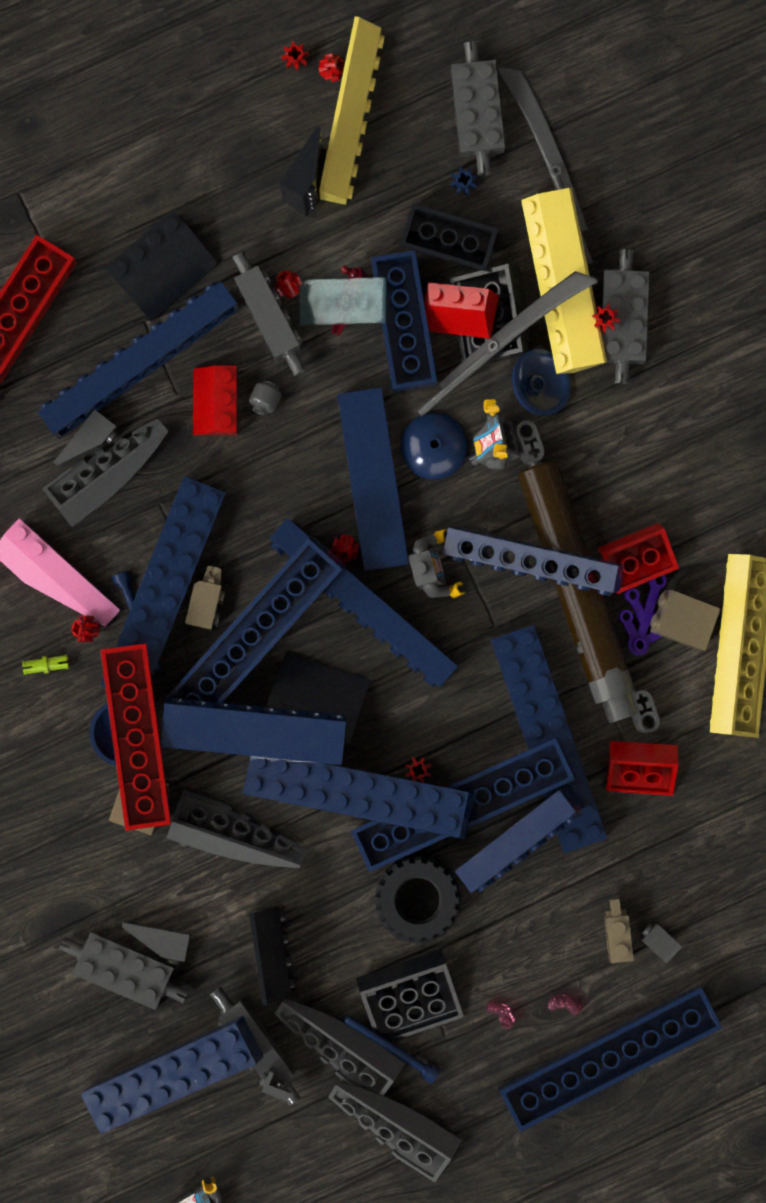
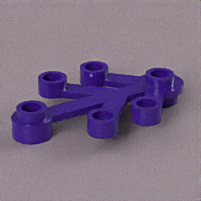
(643, 616)

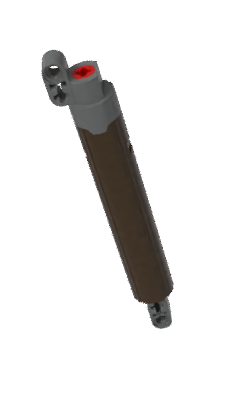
(583, 609)

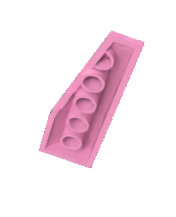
(51, 574)

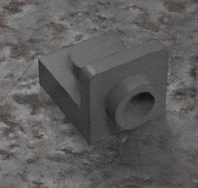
(277, 1090)

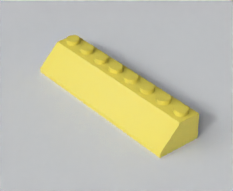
(350, 112)
(557, 254)
(741, 649)

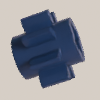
(467, 176)

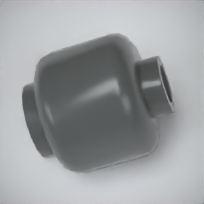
(265, 397)

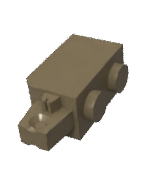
(205, 600)
(618, 933)

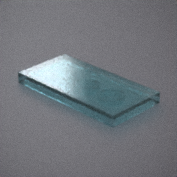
(343, 301)

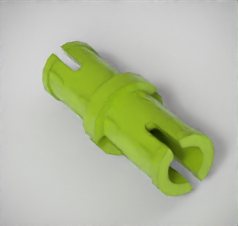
(45, 664)

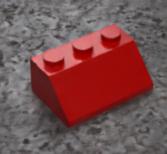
(460, 310)
(215, 401)
(643, 554)
(641, 768)

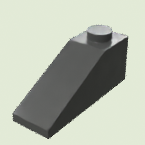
(90, 437)
(164, 942)
(660, 942)

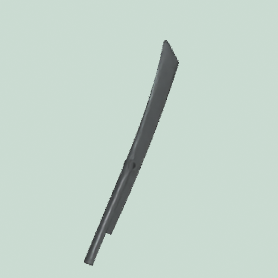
(528, 103)
(554, 297)

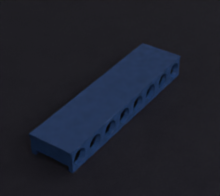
(372, 479)
(253, 732)

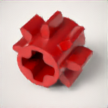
(289, 57)
(331, 67)
(288, 284)
(610, 323)
(345, 548)
(85, 628)
(420, 776)

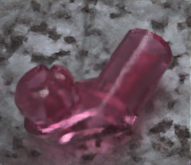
(563, 1001)
(504, 1013)

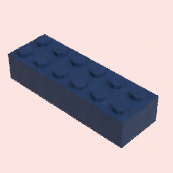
(405, 323)
(516, 842)

